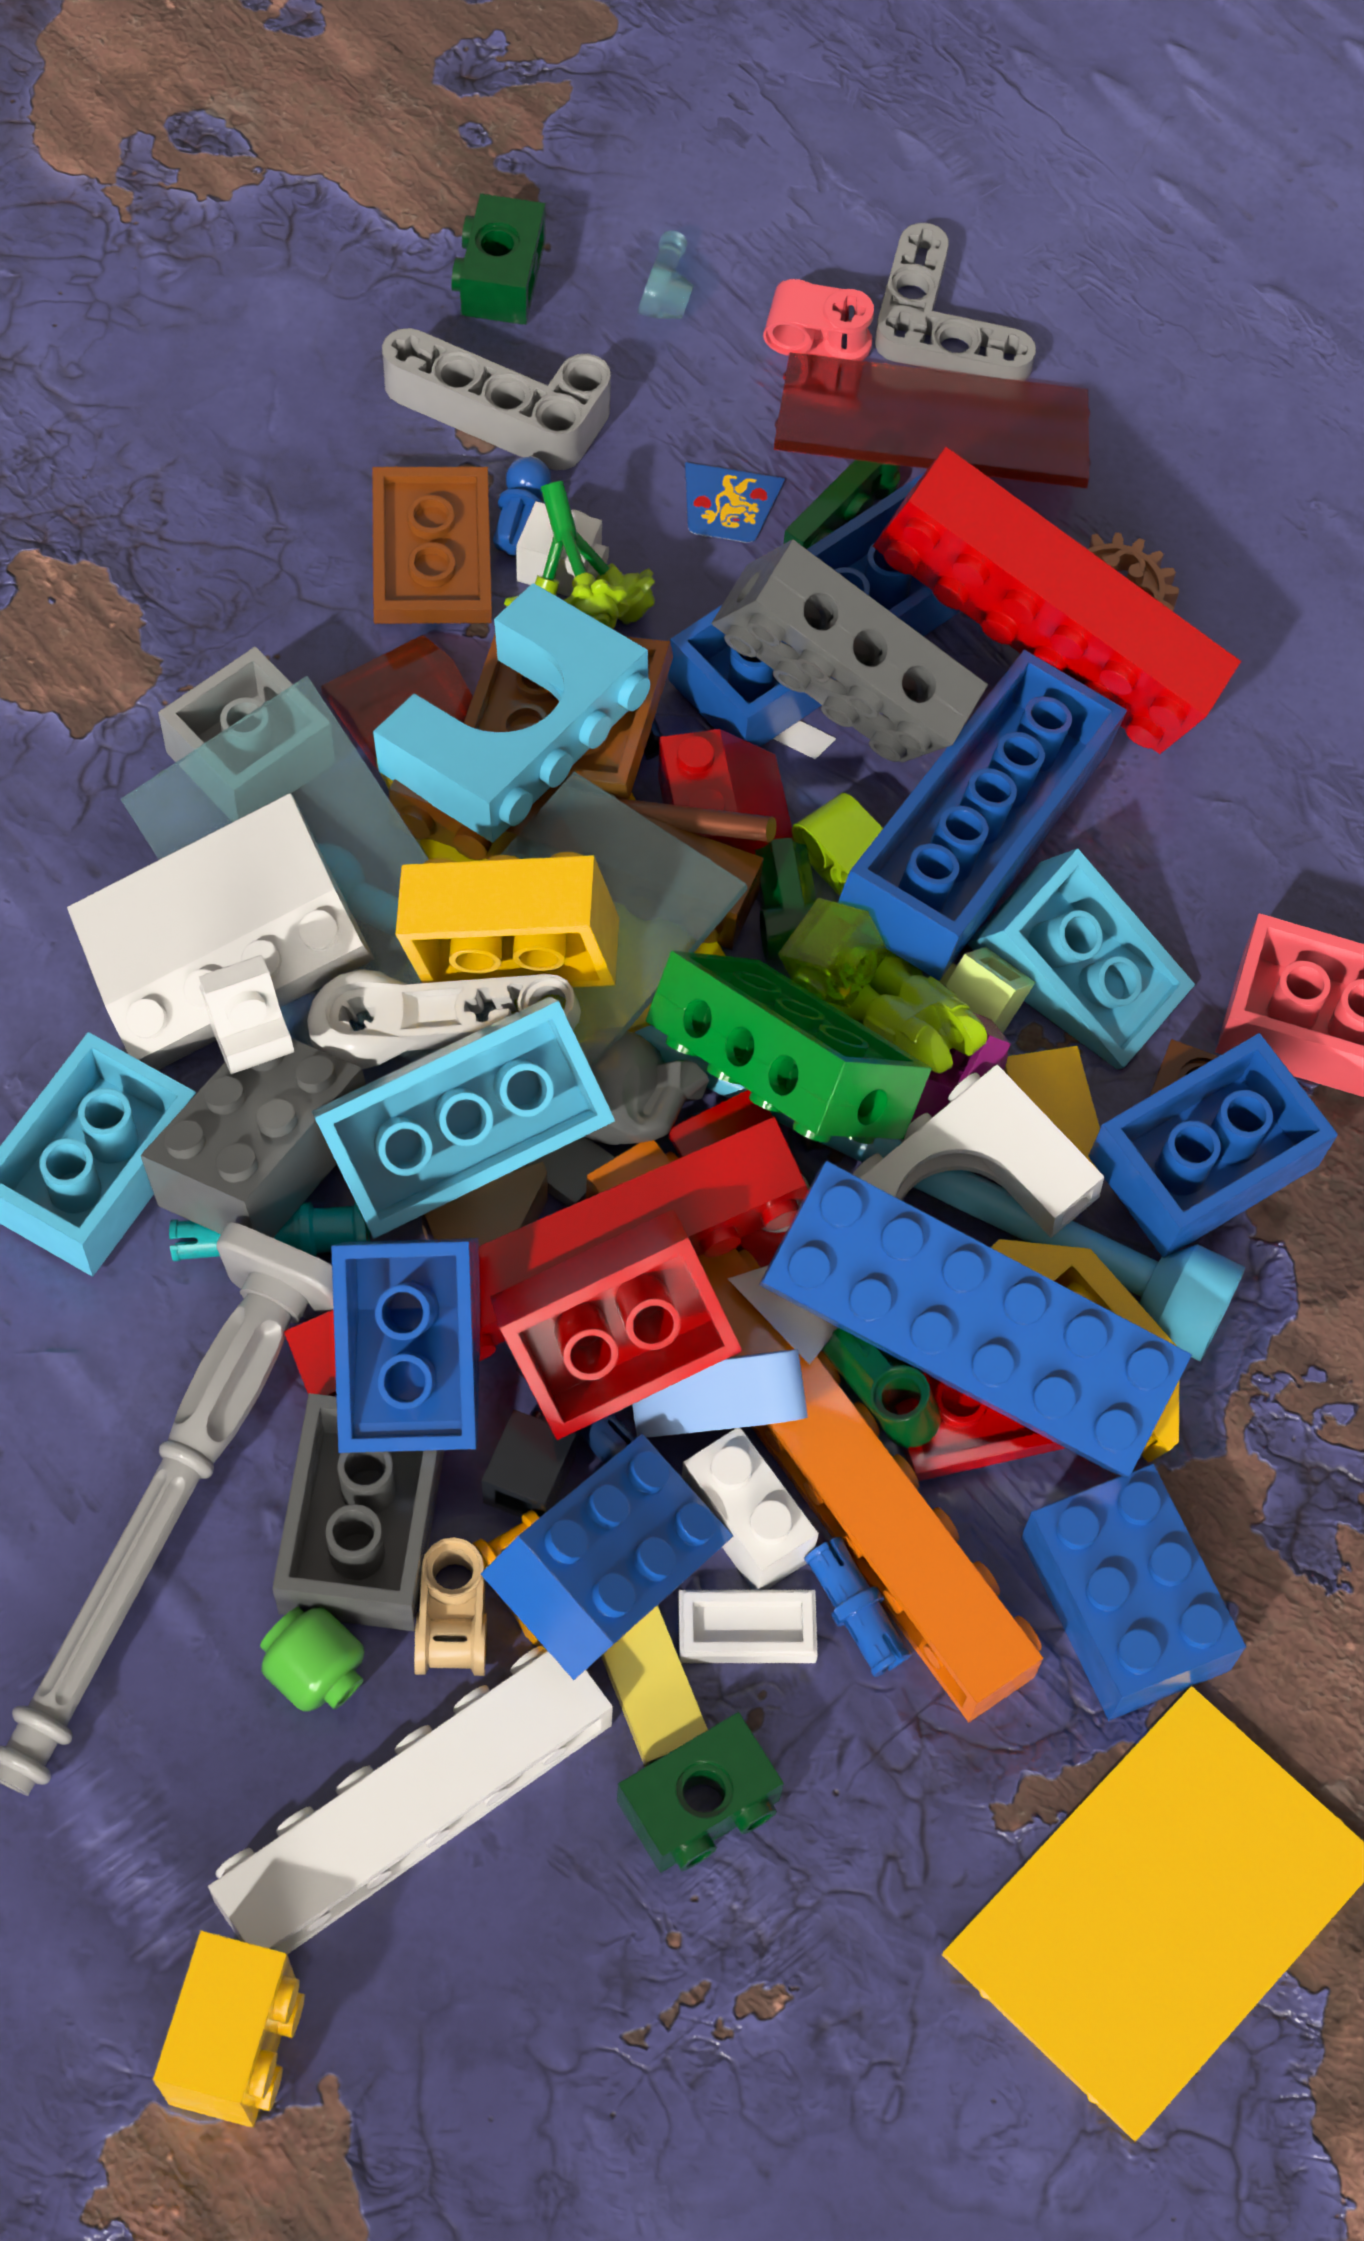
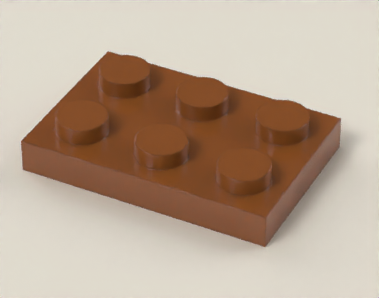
(431, 545)

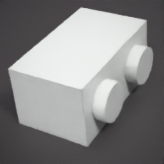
(754, 1506)

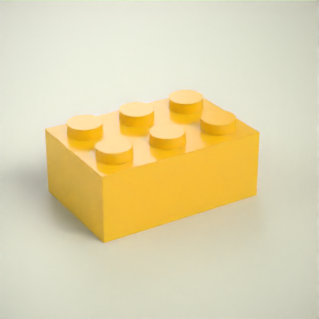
(509, 919)

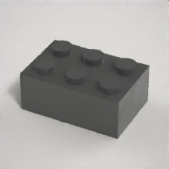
(250, 1142)
(355, 1527)

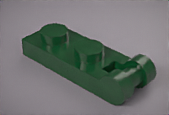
(844, 500)

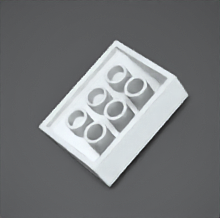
(207, 907)

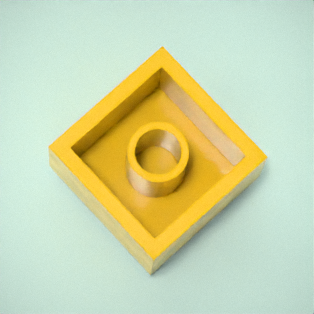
(229, 2030)

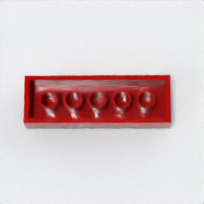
(1055, 600)

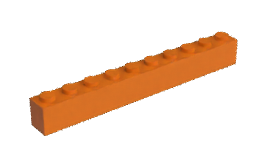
(873, 1502)

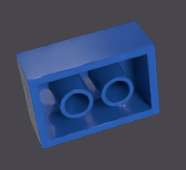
(1211, 1145)
(606, 1555)
(1131, 1592)

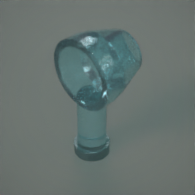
(666, 288)

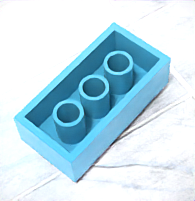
(463, 1116)

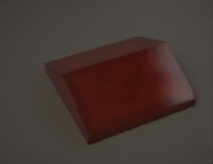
(379, 687)

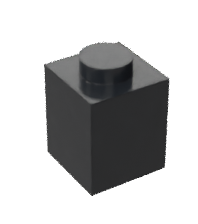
(528, 1466)

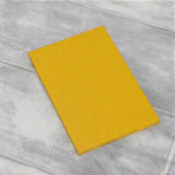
(1161, 1911)

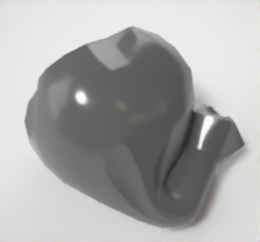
(643, 1090)

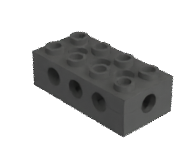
(858, 642)

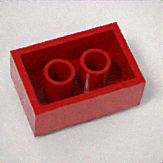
(614, 1324)

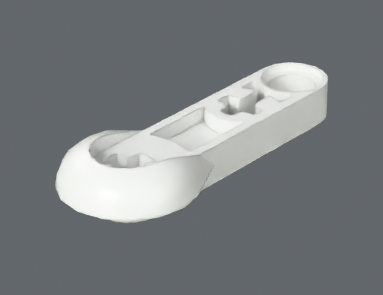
(418, 1014)

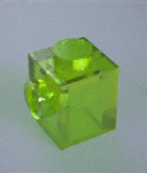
(834, 952)

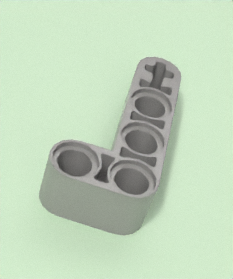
(498, 403)

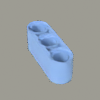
(727, 1396)

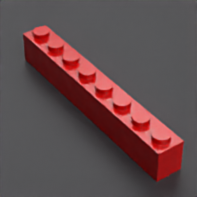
(715, 1191)

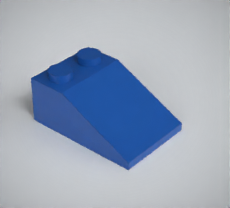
(407, 1344)

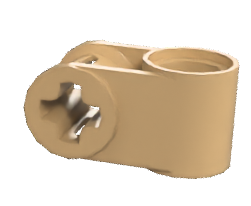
(451, 1621)

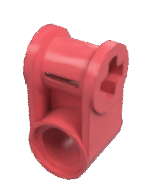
(816, 317)

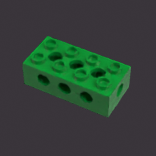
(787, 1048)

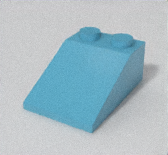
(1089, 955)

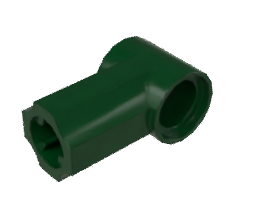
(785, 892)
(882, 1384)

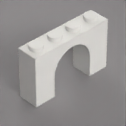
(1000, 1135)

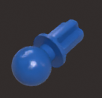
(523, 485)

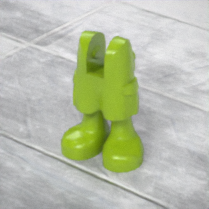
(917, 1014)

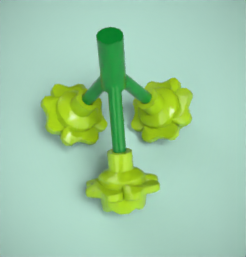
(612, 593)

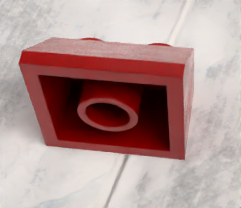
(725, 775)

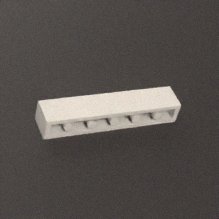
(410, 1804)

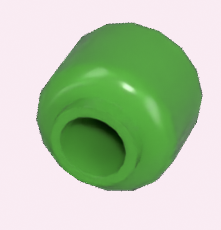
(312, 1659)

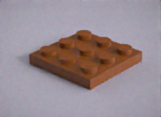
(513, 702)

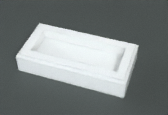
(747, 1626)

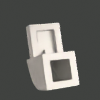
(245, 1014)

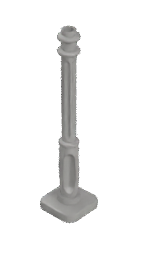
(277, 1290)

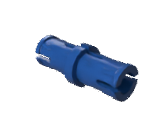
(857, 1606)

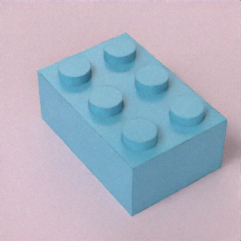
(75, 1158)

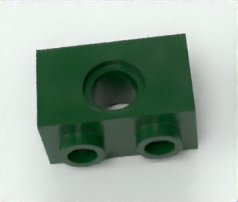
(500, 258)
(721, 1758)

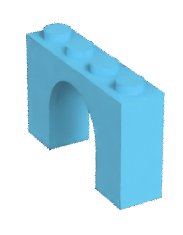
(497, 776)

